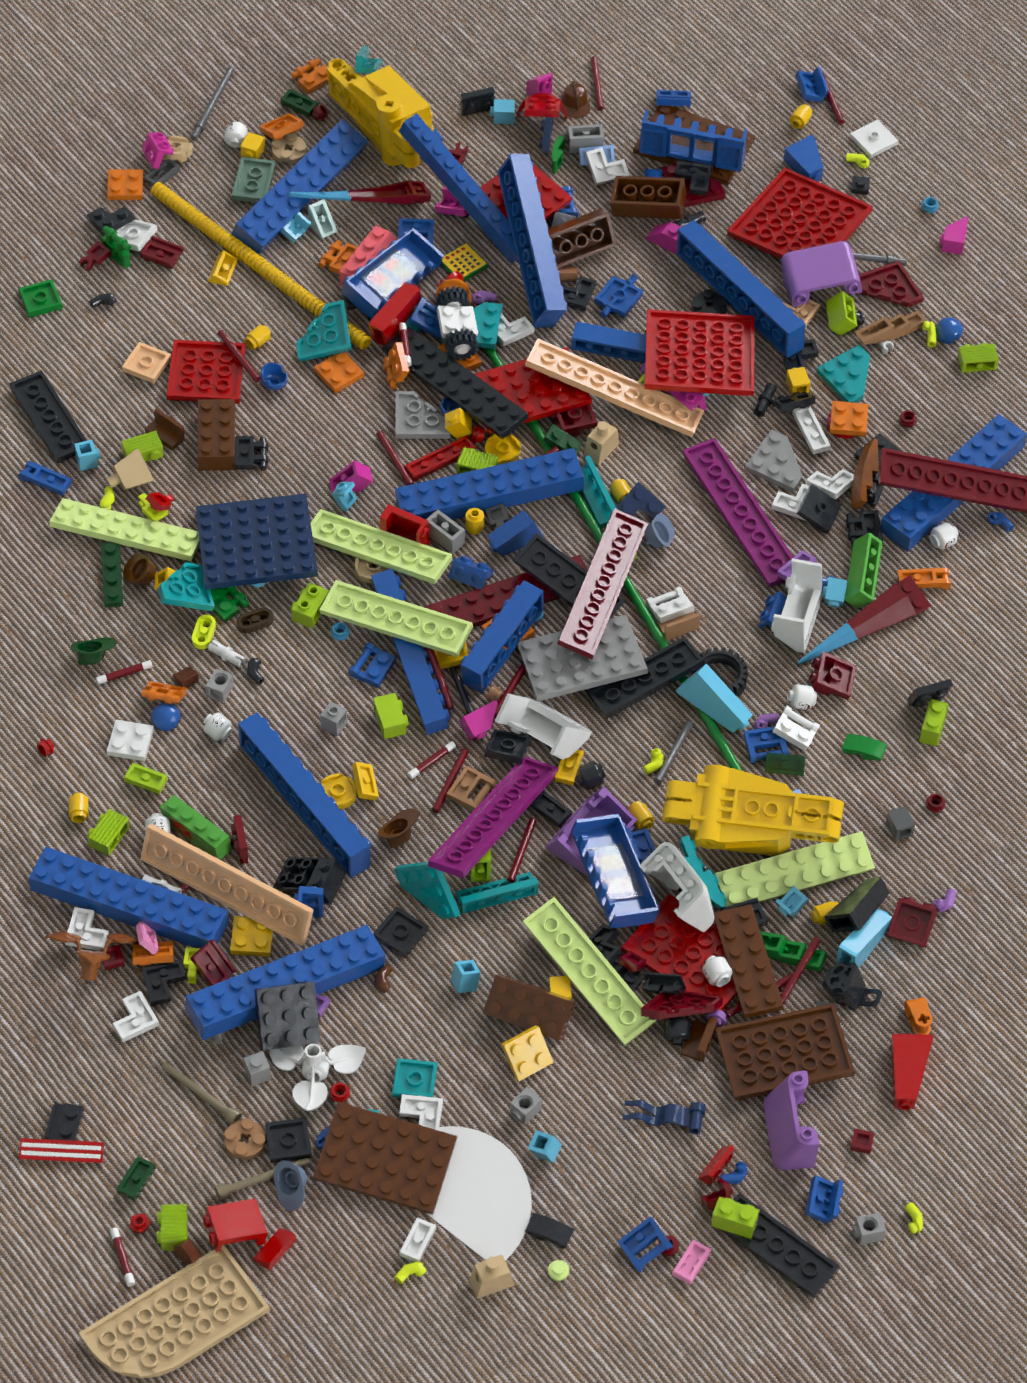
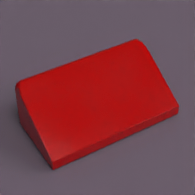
(717, 1165)
(275, 1248)

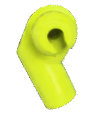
(859, 159)
(931, 333)
(914, 1212)

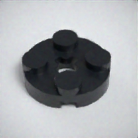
(709, 298)

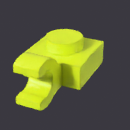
(148, 511)
(188, 964)

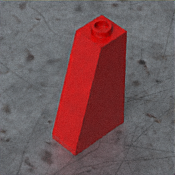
(396, 311)
(908, 1064)

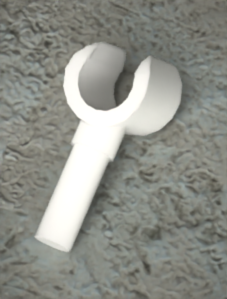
(885, 345)

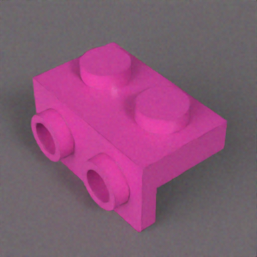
(155, 147)
(449, 205)
(690, 399)

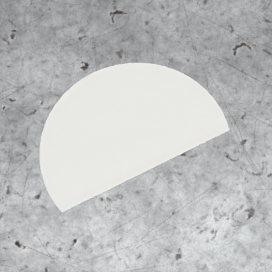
(484, 1194)

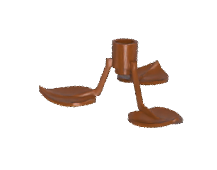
(92, 959)

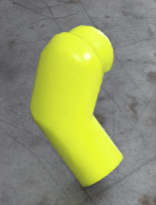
(108, 498)
(656, 761)
(406, 1270)

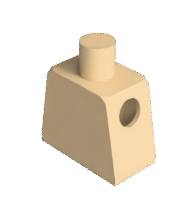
(601, 442)
(130, 472)
(490, 1276)

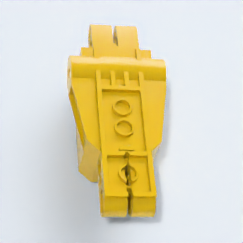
(379, 108)
(749, 812)

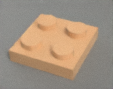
(146, 362)

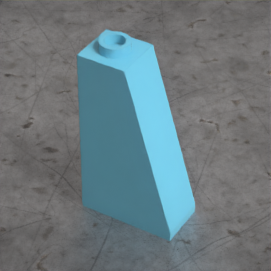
(715, 699)
(862, 942)

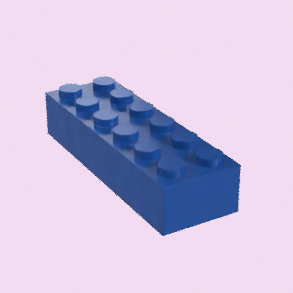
(506, 630)

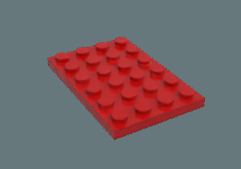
(534, 390)
(679, 949)

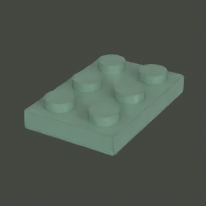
(253, 179)

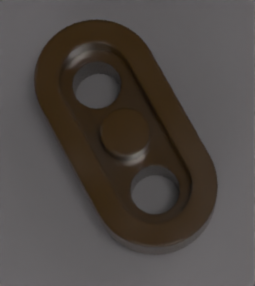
(254, 620)

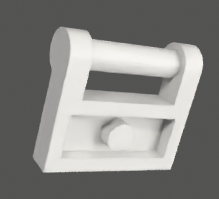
(670, 609)
(794, 733)

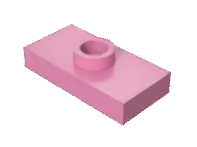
(147, 937)
(691, 1262)

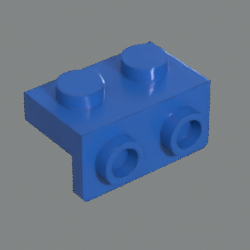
(812, 85)
(470, 572)
(774, 605)
(641, 843)
(313, 898)
(824, 1199)

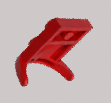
(542, 106)

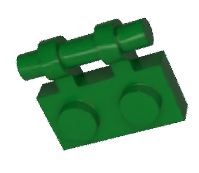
(117, 245)
(227, 608)

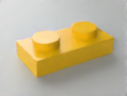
(569, 768)
(365, 781)

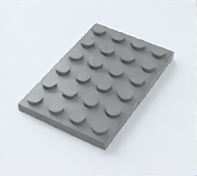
(560, 671)

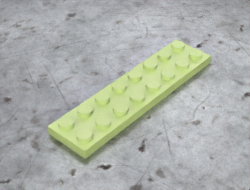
(126, 529)
(379, 546)
(396, 618)
(798, 868)
(588, 970)

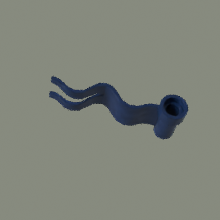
(670, 1113)

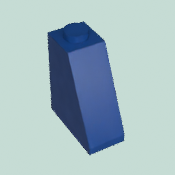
(804, 158)
(513, 534)

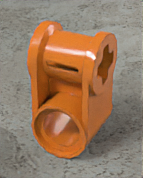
(918, 1015)

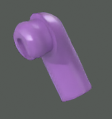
(947, 903)

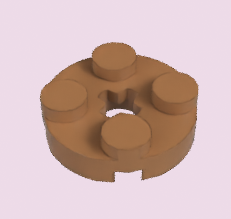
(240, 1129)

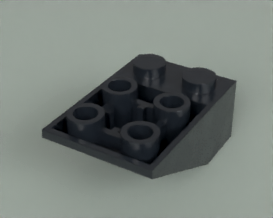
(309, 872)

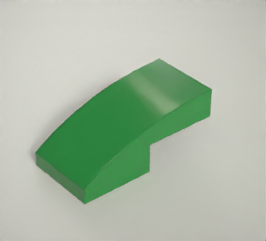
(557, 153)
(867, 747)

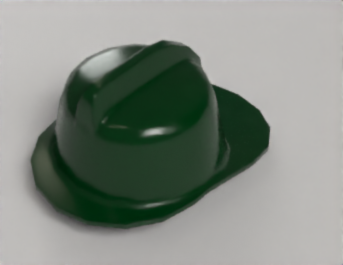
(93, 650)

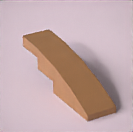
(890, 329)

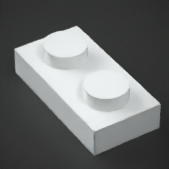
(417, 1240)

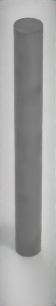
(673, 752)

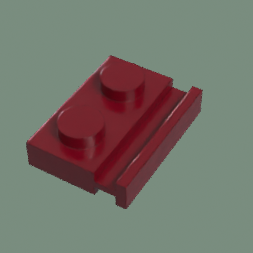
(161, 252)
(240, 843)
(212, 963)

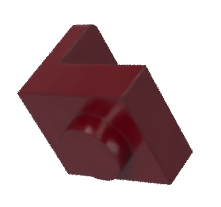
(710, 1200)

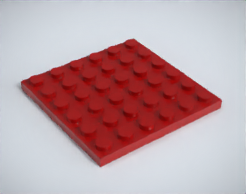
(798, 215)
(699, 352)

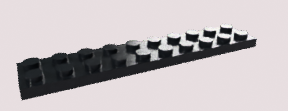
(461, 386)

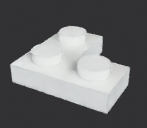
(603, 171)
(513, 331)
(832, 486)
(789, 504)
(81, 925)
(139, 1020)
(425, 1108)

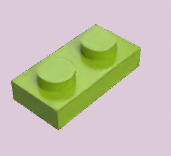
(145, 778)

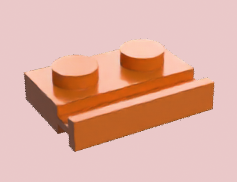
(143, 957)

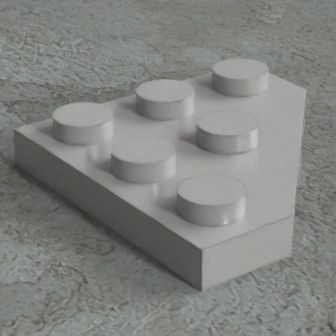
(417, 418)
(776, 462)

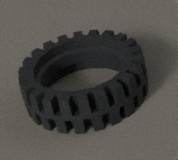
(731, 660)

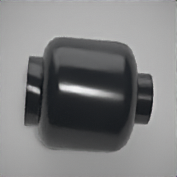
(591, 775)
(677, 1030)

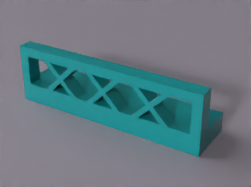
(364, 63)
(596, 494)
(496, 893)

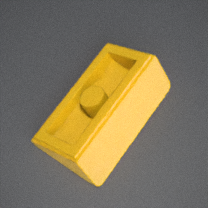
(223, 268)

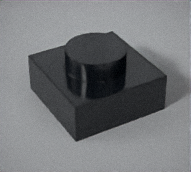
(860, 185)

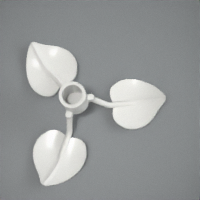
(310, 1094)

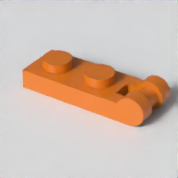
(927, 577)

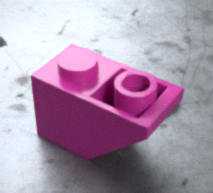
(540, 84)

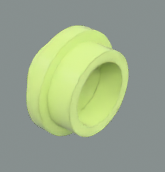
(558, 1270)

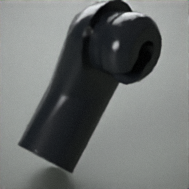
(96, 301)
(252, 670)

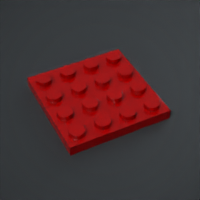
(552, 196)
(204, 371)

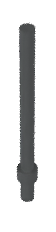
(200, 124)
(887, 259)

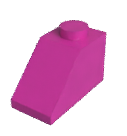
(665, 236)
(954, 236)
(354, 472)
(479, 721)

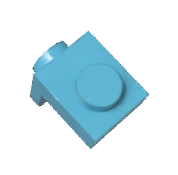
(296, 227)
(344, 495)
(792, 902)

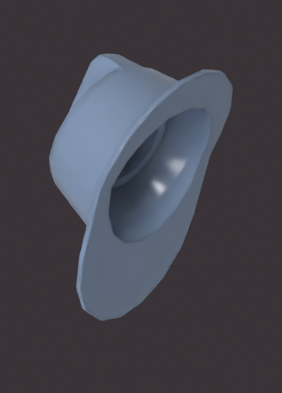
(659, 532)
(290, 1184)

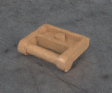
(465, 786)

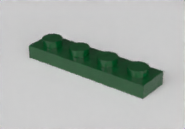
(112, 574)

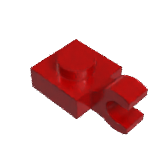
(159, 502)

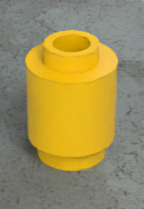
(801, 116)
(257, 337)
(619, 489)
(474, 521)
(78, 807)
(642, 814)
(821, 910)

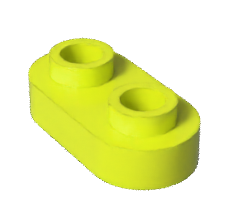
(203, 633)

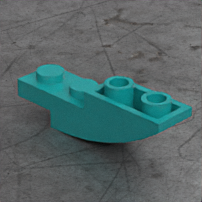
(710, 879)

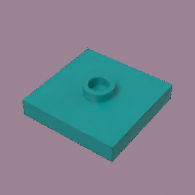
(414, 1078)

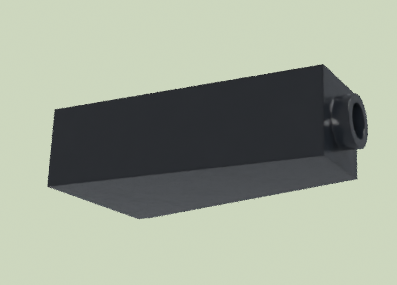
(857, 906)

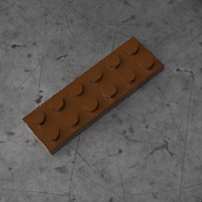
(748, 961)

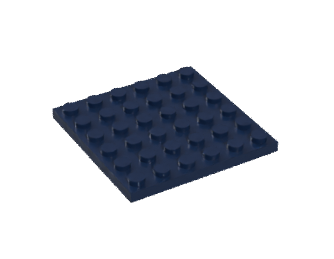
(256, 541)

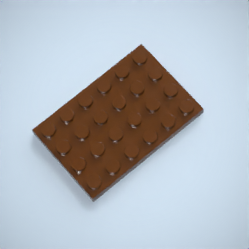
(671, 113)
(770, 1048)
(385, 1158)

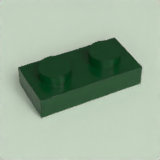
(298, 102)
(561, 439)
(785, 764)
(136, 1178)

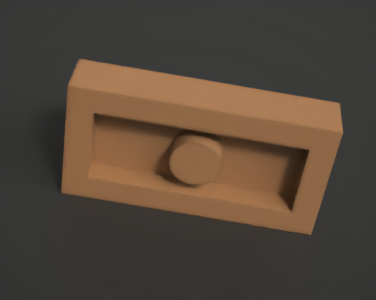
(679, 625)

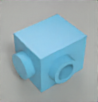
(503, 111)
(86, 455)
(834, 592)
(465, 976)
(544, 1146)

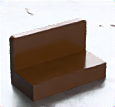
(169, 431)
(700, 1039)

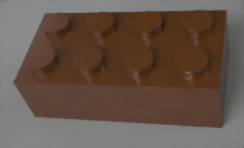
(648, 197)
(582, 237)
(216, 434)
(529, 1006)

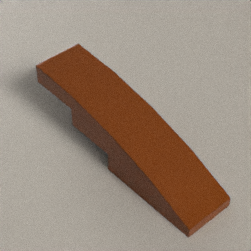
(863, 476)

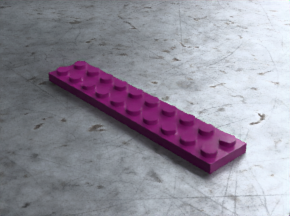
(739, 509)
(492, 817)

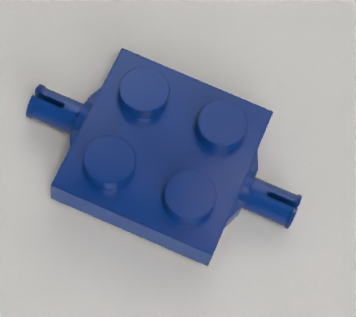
(618, 296)

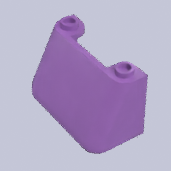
(819, 269)
(598, 804)
(789, 1144)

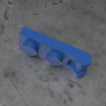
(45, 478)

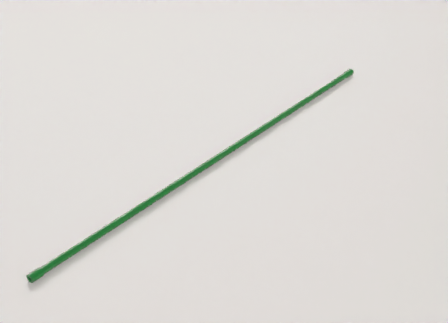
(629, 587)

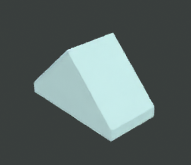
(321, 219)

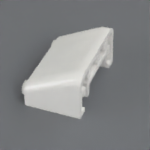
(673, 869)

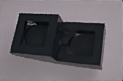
(549, 1229)

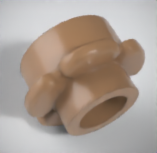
(494, 694)

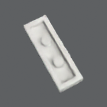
(811, 430)

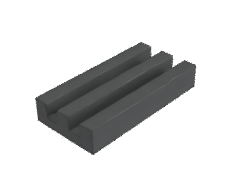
(164, 175)

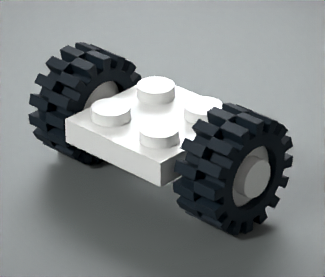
(457, 323)

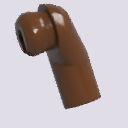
(381, 978)

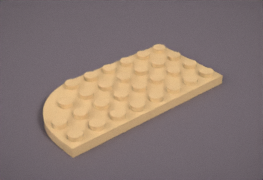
(176, 1318)

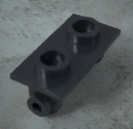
(875, 492)
(669, 982)

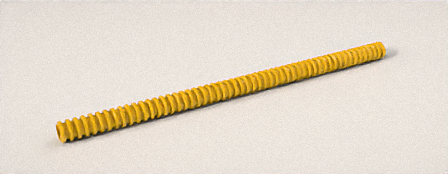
(250, 257)

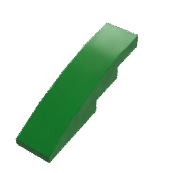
(791, 952)

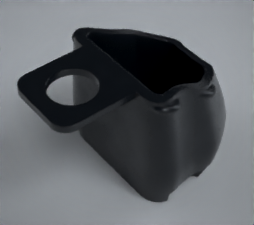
(847, 986)

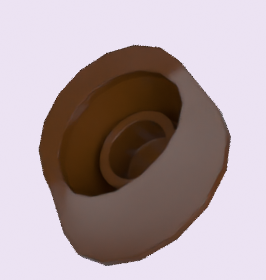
(575, 100)
(139, 570)
(398, 829)

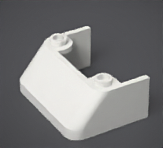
(801, 606)
(544, 724)

